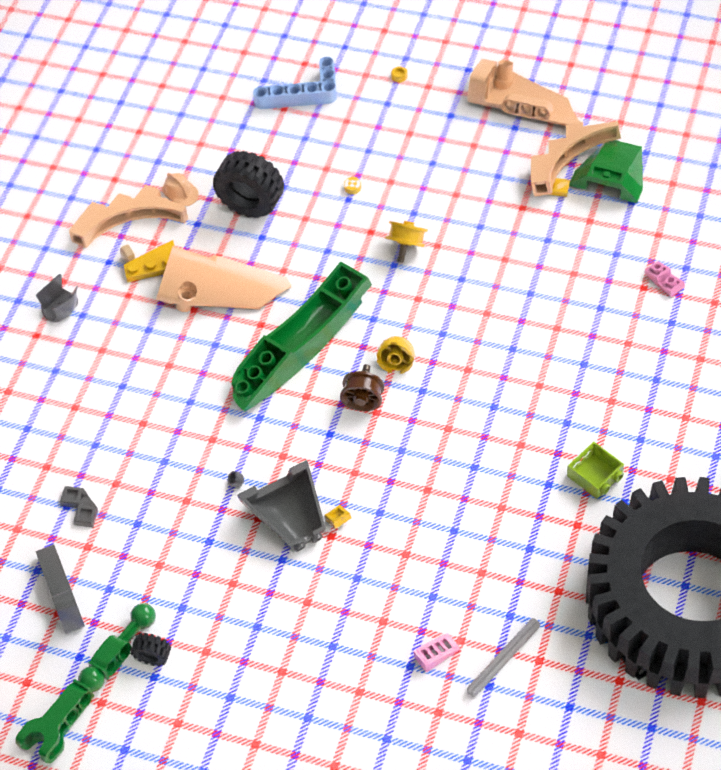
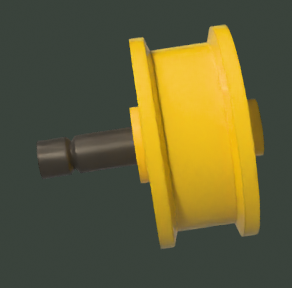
(406, 235)

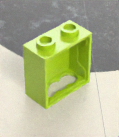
(595, 471)

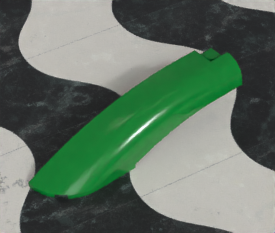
(300, 337)

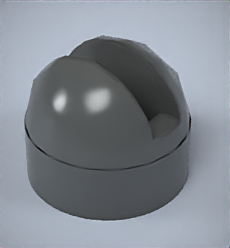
(235, 479)

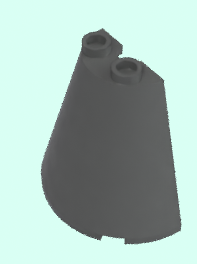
(289, 507)

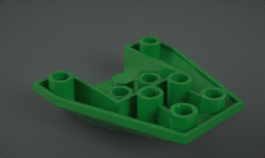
(613, 165)

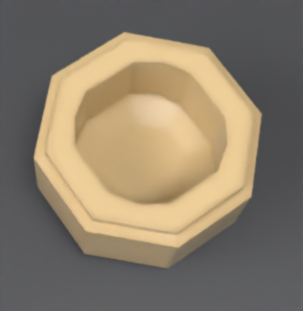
(127, 253)

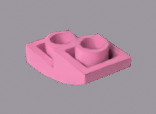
(662, 277)

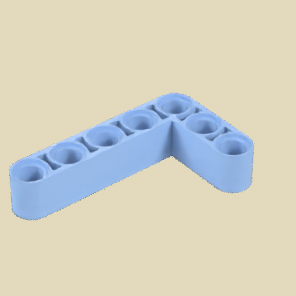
(300, 93)

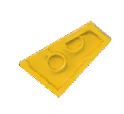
(149, 264)

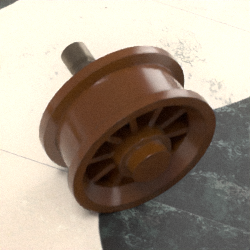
(362, 390)

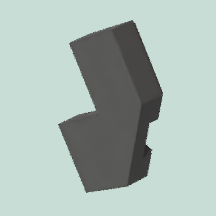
(86, 508)

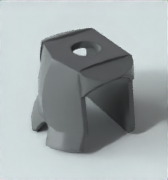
(54, 294)

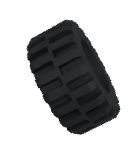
(248, 184)

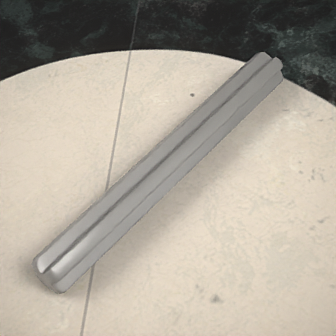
(503, 657)

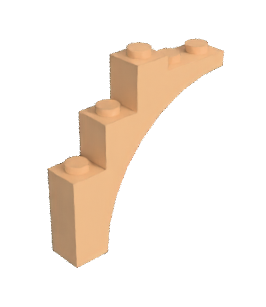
(561, 151)
(122, 209)

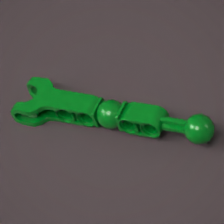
(78, 695)

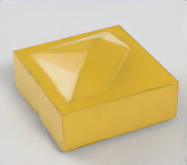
(560, 187)
(337, 516)

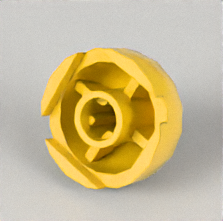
(395, 354)

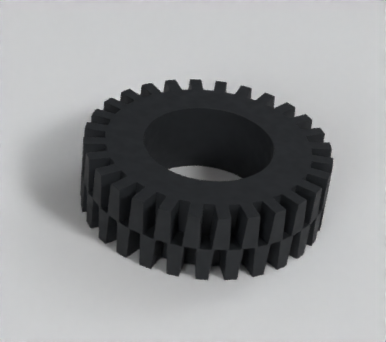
(623, 606)

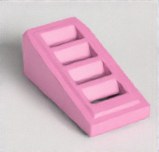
(428, 664)

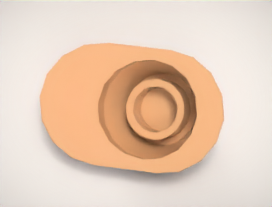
(179, 189)

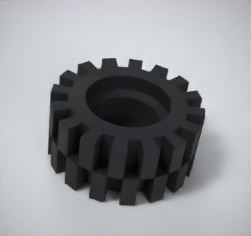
(150, 649)

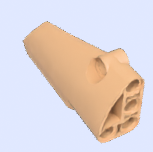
(517, 95)
(216, 282)

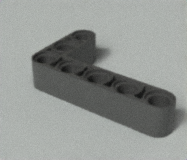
(60, 589)

